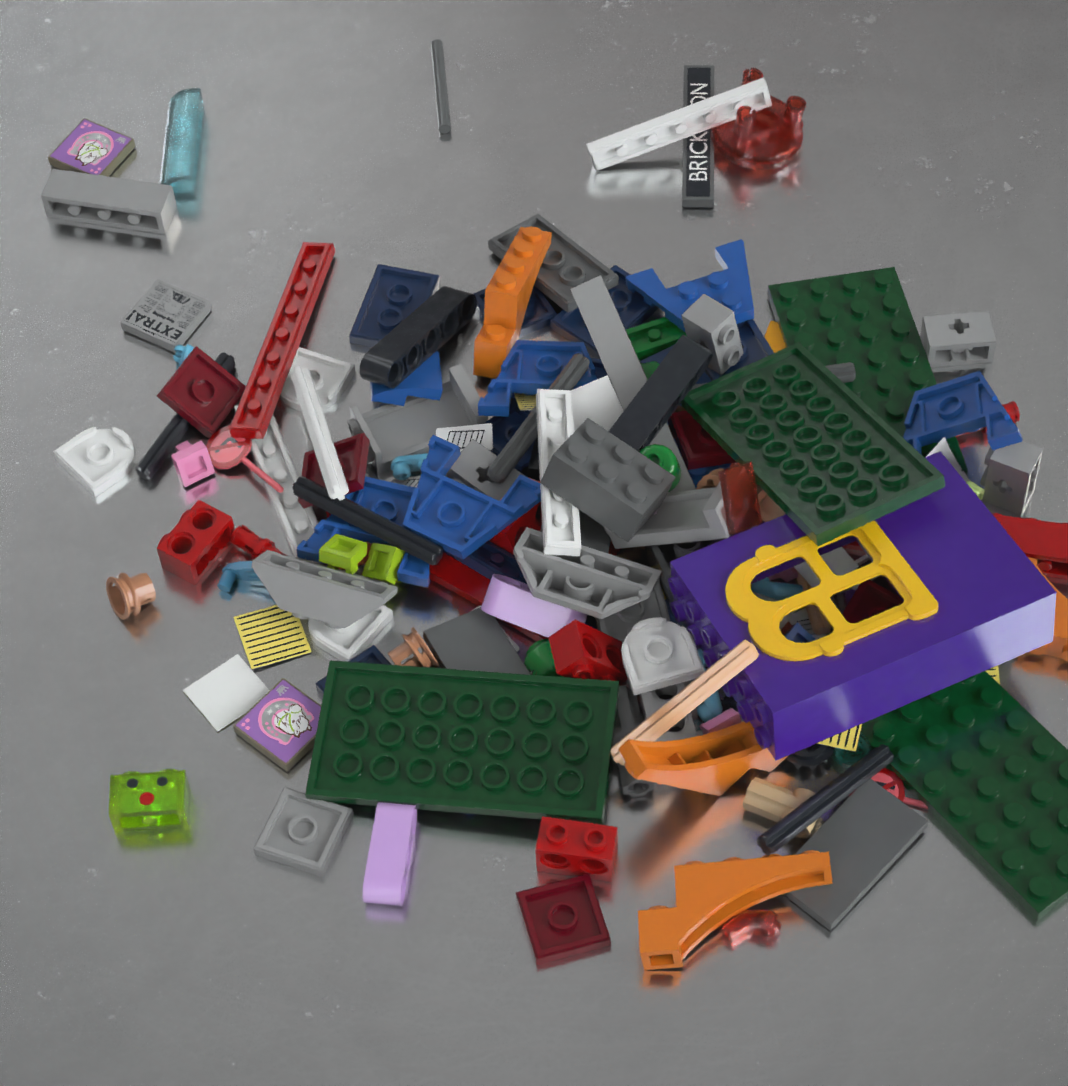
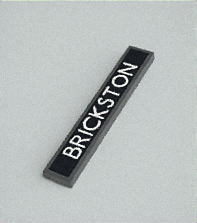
(698, 148)

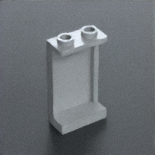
(408, 428)
(681, 519)

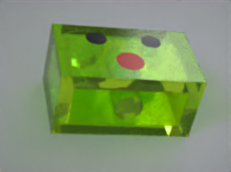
(149, 800)

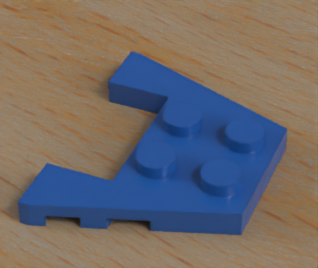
(727, 287)
(529, 368)
(959, 408)
(385, 499)
(457, 514)

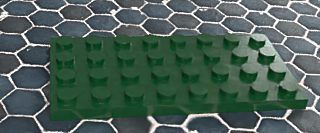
(865, 323)
(812, 443)
(464, 741)
(988, 781)

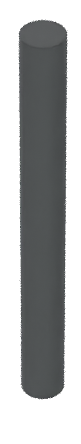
(440, 86)

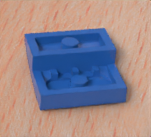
(422, 383)

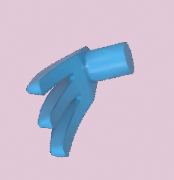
(237, 570)

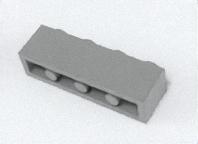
(109, 201)

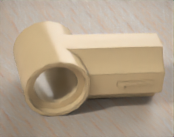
(775, 801)

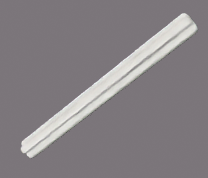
(319, 433)

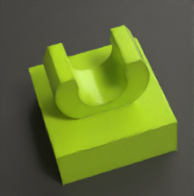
(343, 553)
(383, 563)

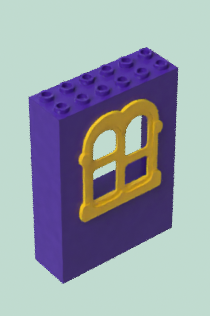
(964, 609)

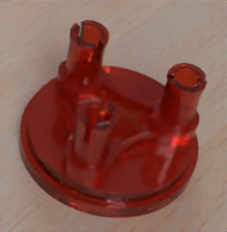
(765, 136)

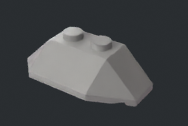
(585, 583)
(320, 592)

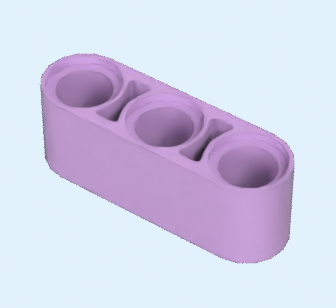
(515, 604)
(389, 854)

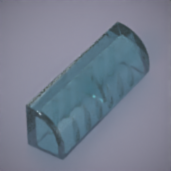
(183, 143)

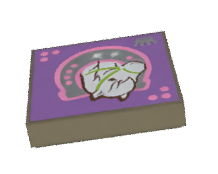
(91, 149)
(281, 724)

